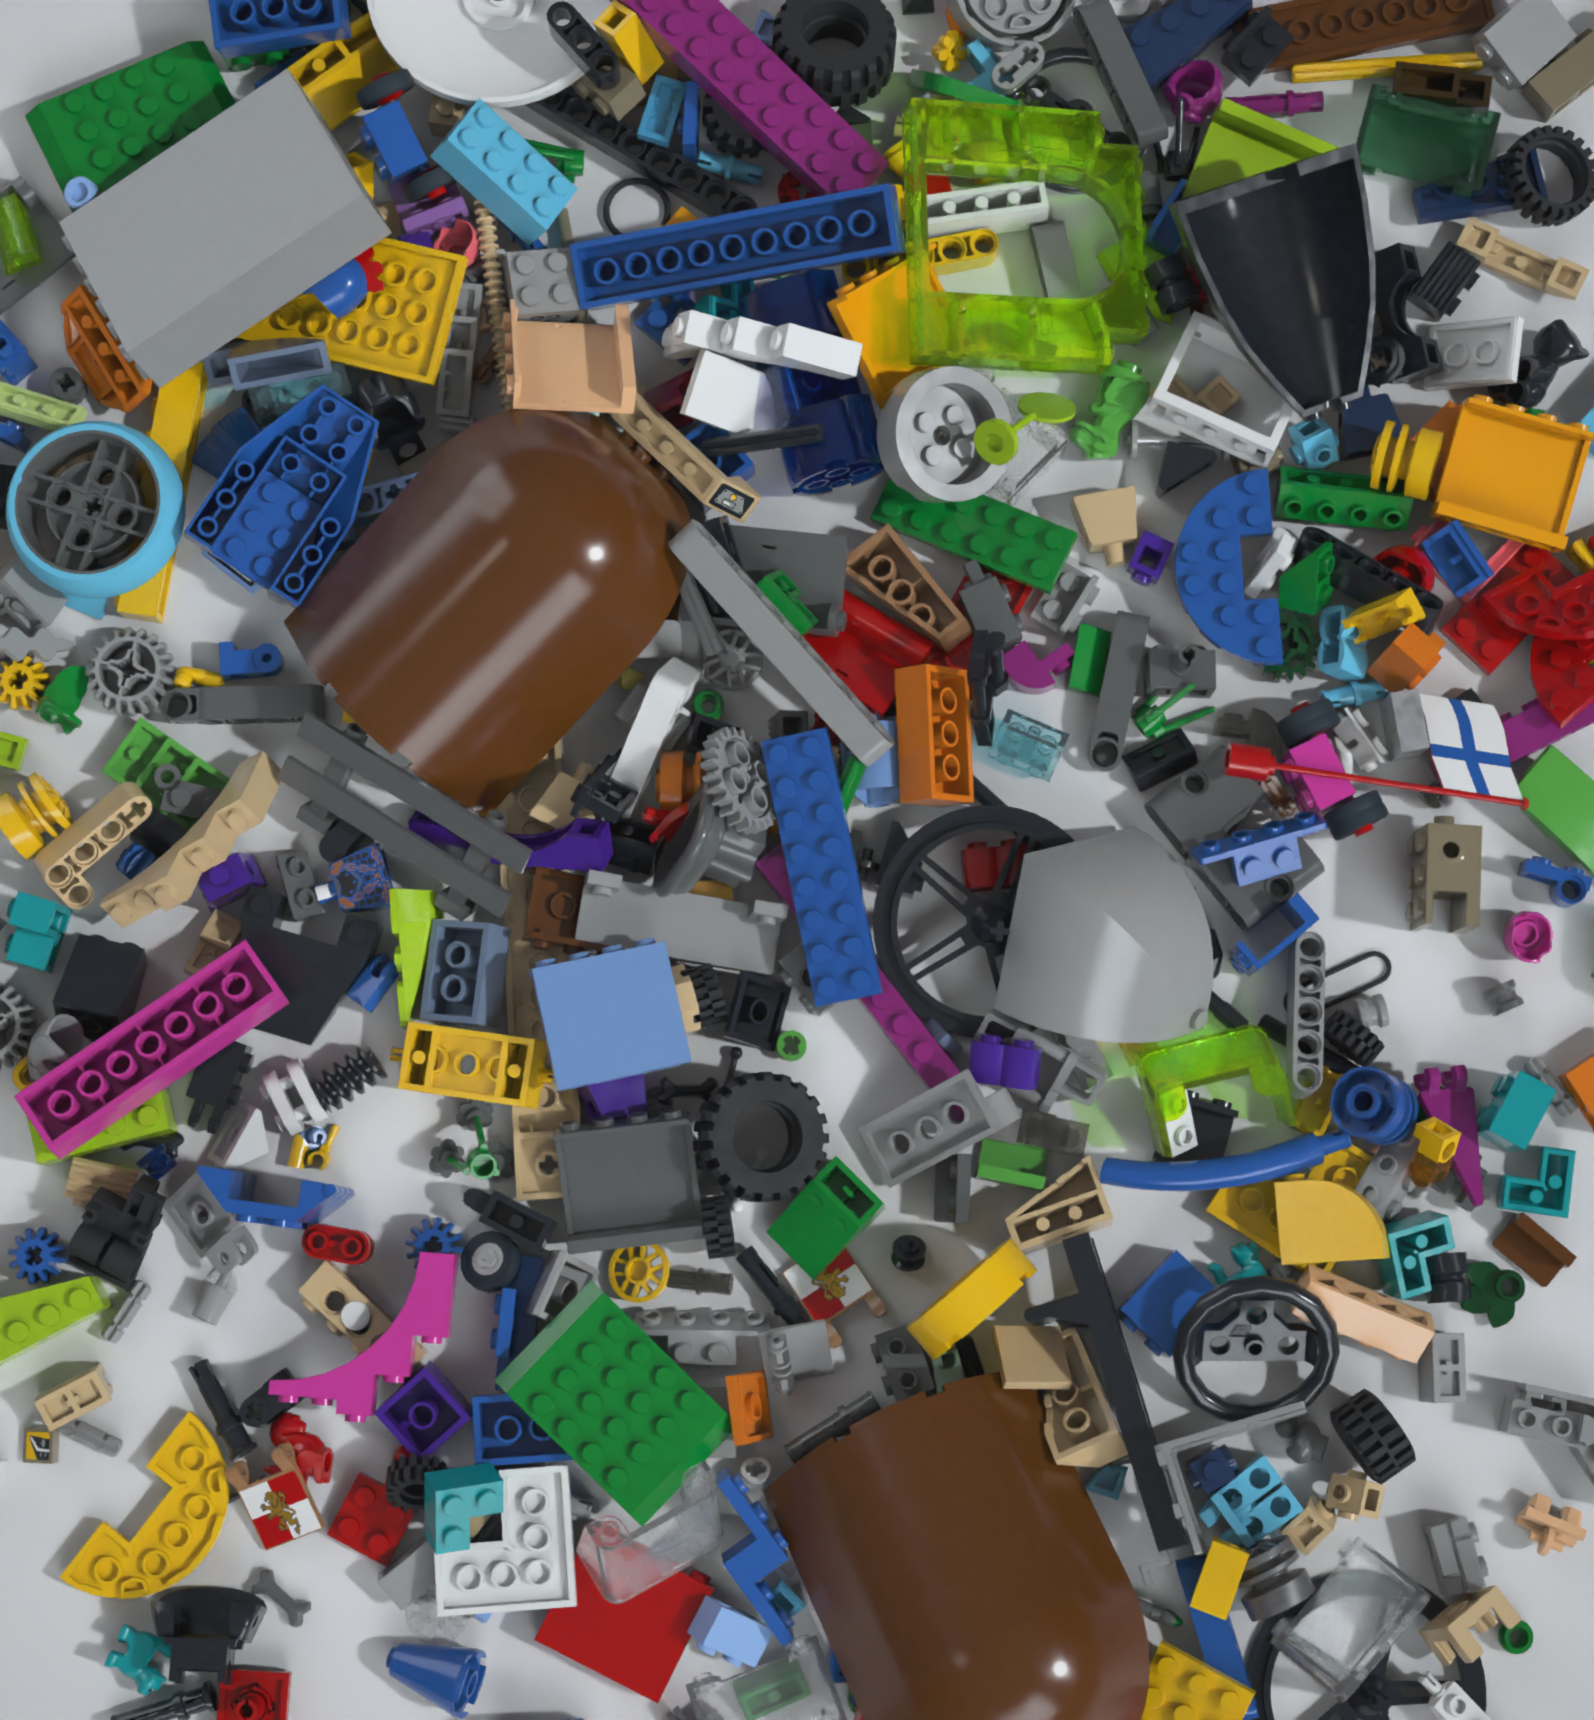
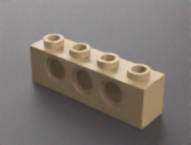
(316, 1295)

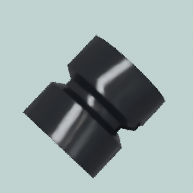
(1171, 284)
(1447, 1278)

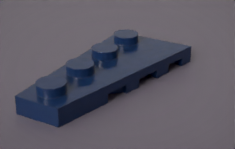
(1438, 204)

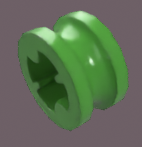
(801, 1047)

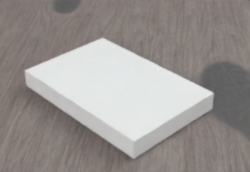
(1477, 353)

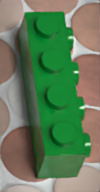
(1340, 499)

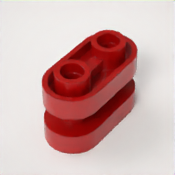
(338, 1244)

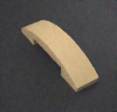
(1520, 263)

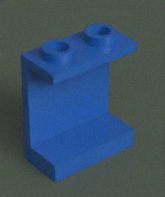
(1301, 918)

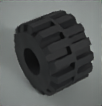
(728, 131)

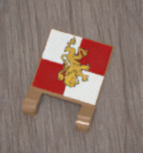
(834, 1292)
(279, 1502)

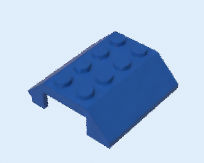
(236, 1194)

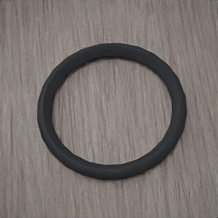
(633, 181)

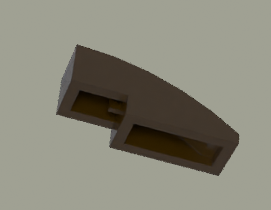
(1443, 85)

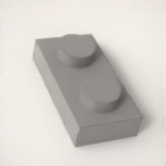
(1089, 1050)

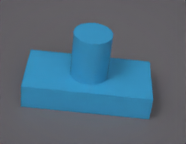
(662, 111)

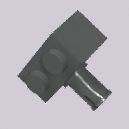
(1172, 669)

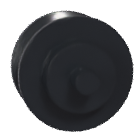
(908, 1253)

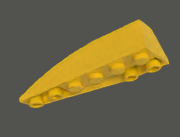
(341, 68)

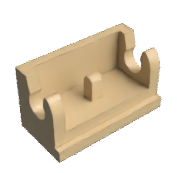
(73, 1397)

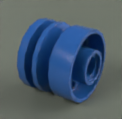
(1374, 1106)

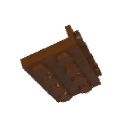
(555, 911)

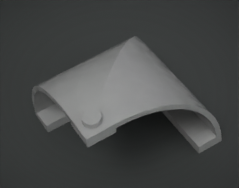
(1107, 943)

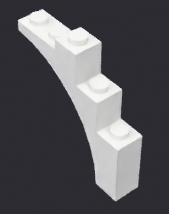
(760, 342)

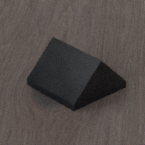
(757, 1011)

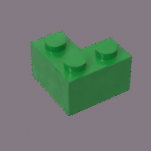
(784, 596)

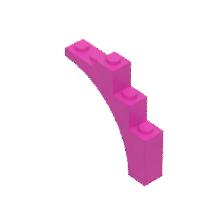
(355, 1384)

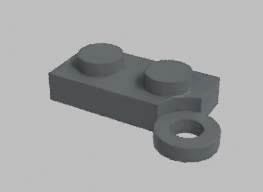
(183, 796)

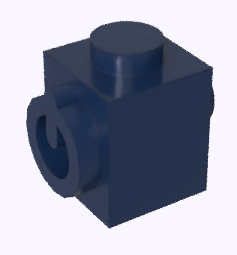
(1211, 1469)

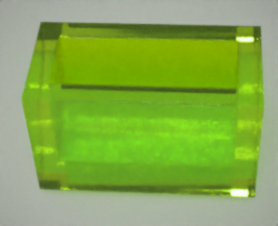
(17, 238)

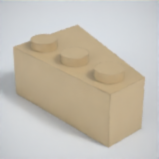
(1061, 1211)

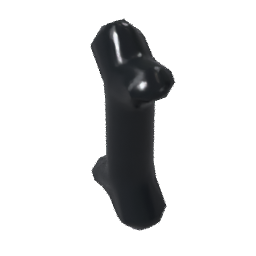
(672, 1091)
(171, 1142)

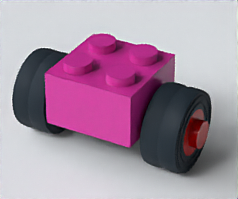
(1309, 747)

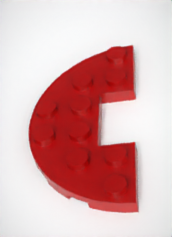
(1540, 609)
(1562, 677)

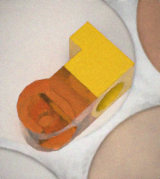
(1434, 1152)

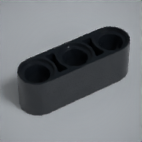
(579, 32)

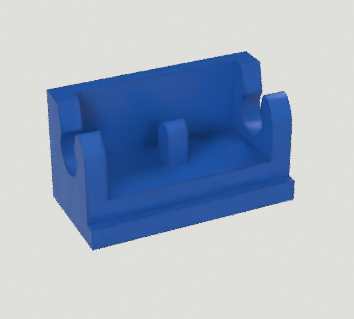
(1456, 559)

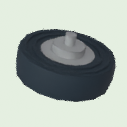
(490, 1261)

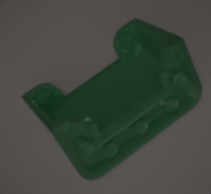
(1425, 141)

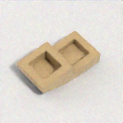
(216, 939)

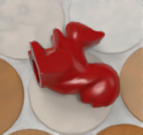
(310, 1452)

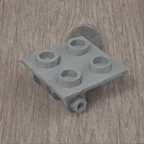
(795, 1354)

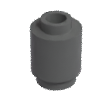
(1153, 199)

